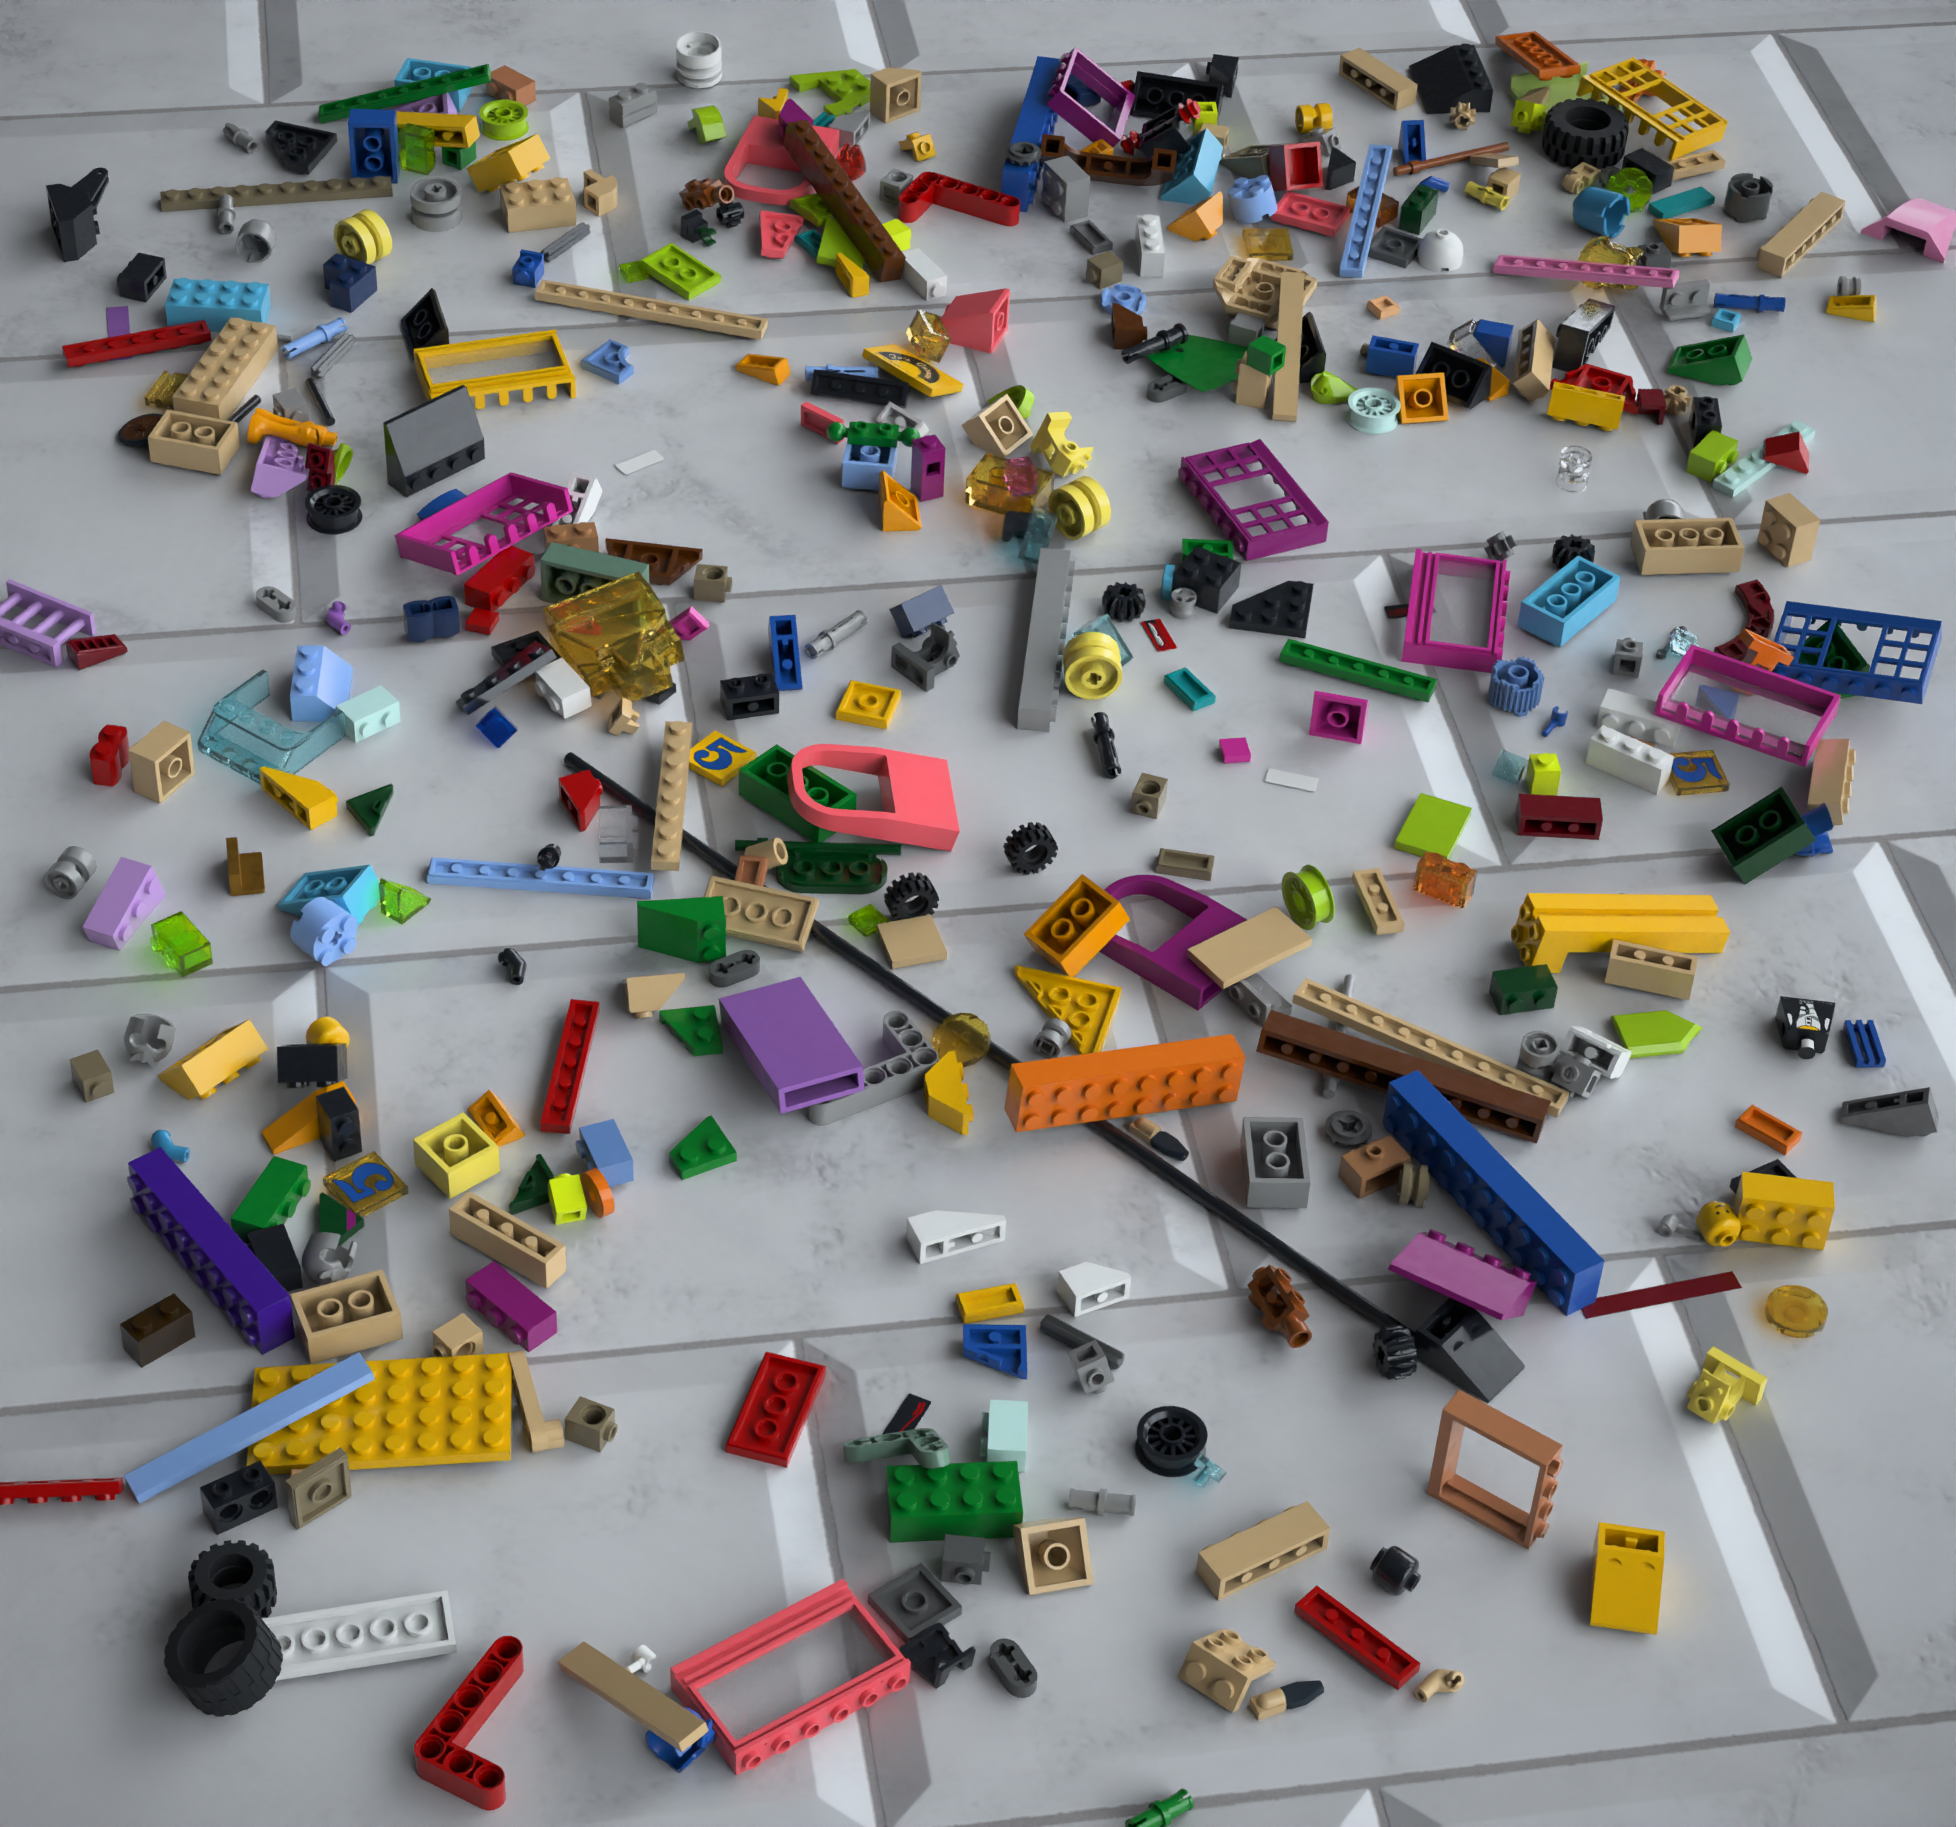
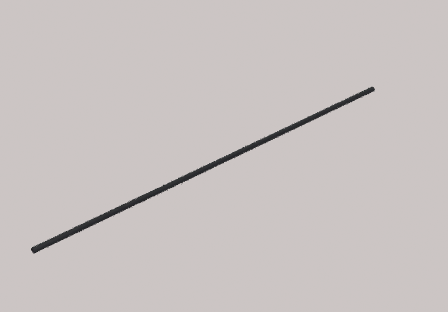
(1005, 1059)

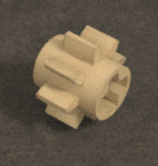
(1462, 116)
(1676, 400)

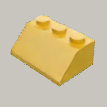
(215, 1061)

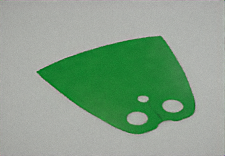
(1203, 362)

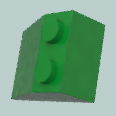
(1713, 361)
(683, 928)

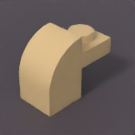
(599, 193)

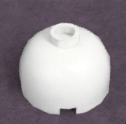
(1440, 250)

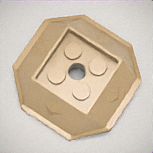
(1254, 288)

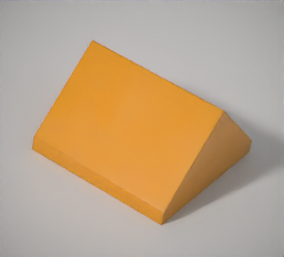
(1421, 398)
(897, 506)

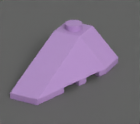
(277, 468)

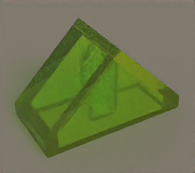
(400, 901)

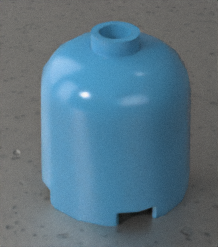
(1601, 211)

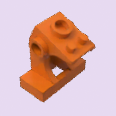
(1764, 651)

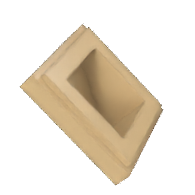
(1537, 95)

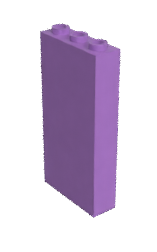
(791, 1045)

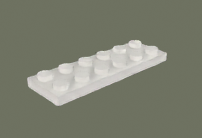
(364, 1634)

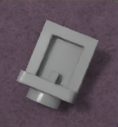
(1327, 138)

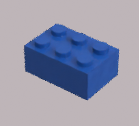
(374, 143)

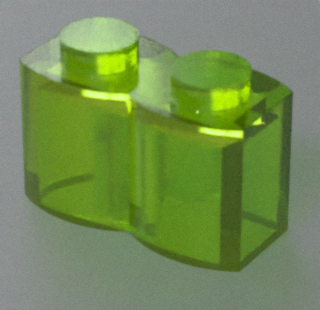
(417, 149)

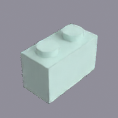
(370, 713)
(1006, 1432)

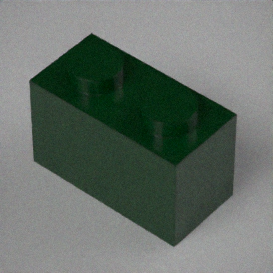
(1418, 209)
(1523, 989)

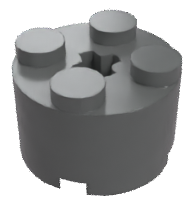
(1748, 197)

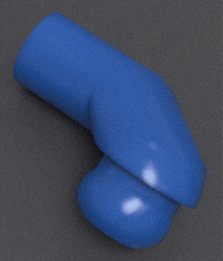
(1436, 183)

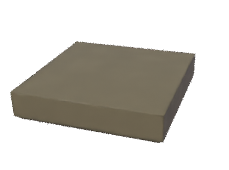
(318, 1488)

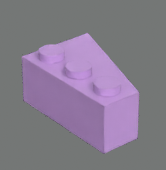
(123, 904)

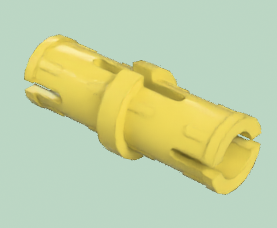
(1486, 195)

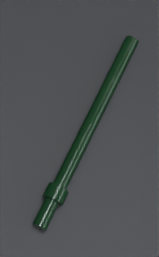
(878, 849)

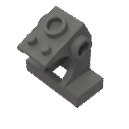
(915, 666)

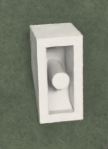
(1092, 1287)

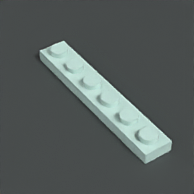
(1753, 466)

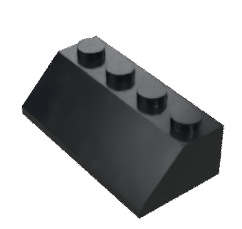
(1160, 93)

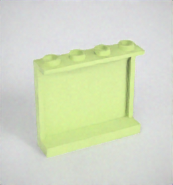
(1560, 88)

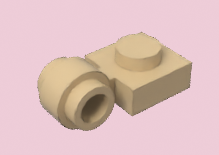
(1580, 175)

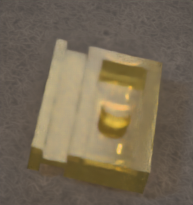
(164, 389)

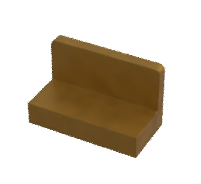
(244, 870)

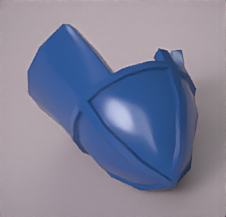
(1819, 823)

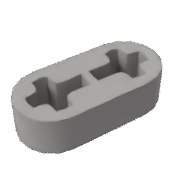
(276, 604)

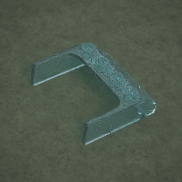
(251, 740)

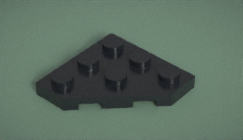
(299, 146)
(1275, 611)

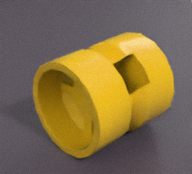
(1312, 117)

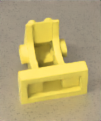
(1061, 455)
(1718, 1392)

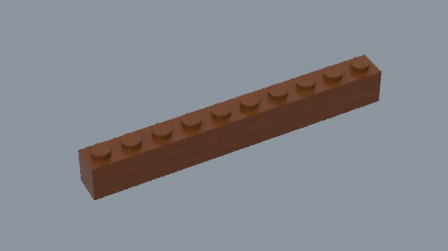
(844, 201)
(1376, 1066)

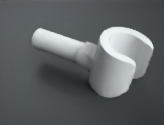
(641, 1659)

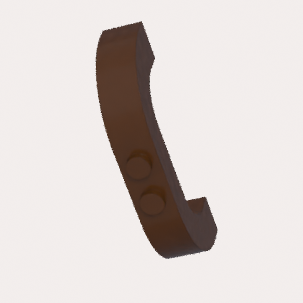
(1114, 169)

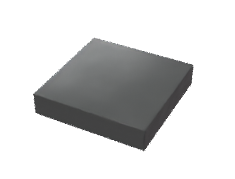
(1394, 247)
(914, 1603)

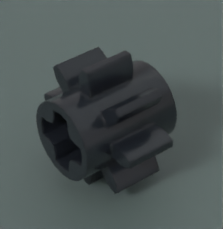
(730, 214)

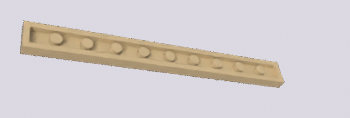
(651, 309)
(1422, 1042)

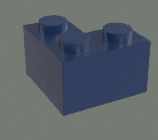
(349, 281)

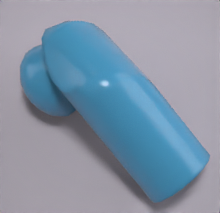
(162, 1139)

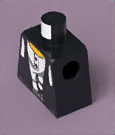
(1804, 1025)

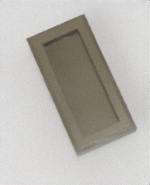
(1185, 864)

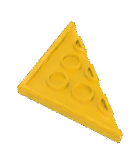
(1080, 1003)

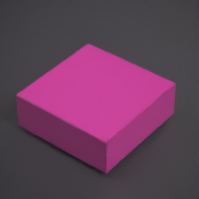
(1234, 750)

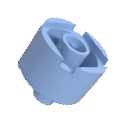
(1252, 199)
(324, 931)

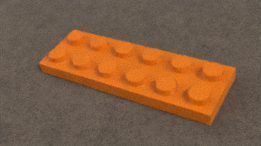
(1538, 55)

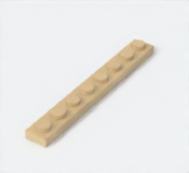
(671, 796)

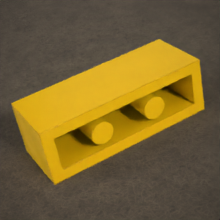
(1585, 406)

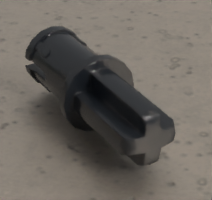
(548, 857)

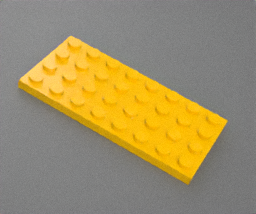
(404, 1418)

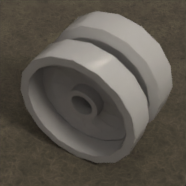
(436, 204)

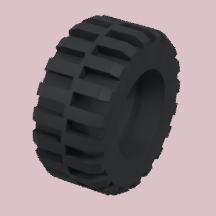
(1585, 133)

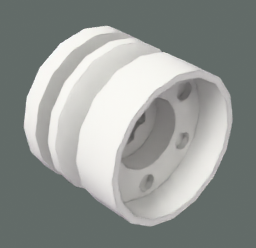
(699, 59)

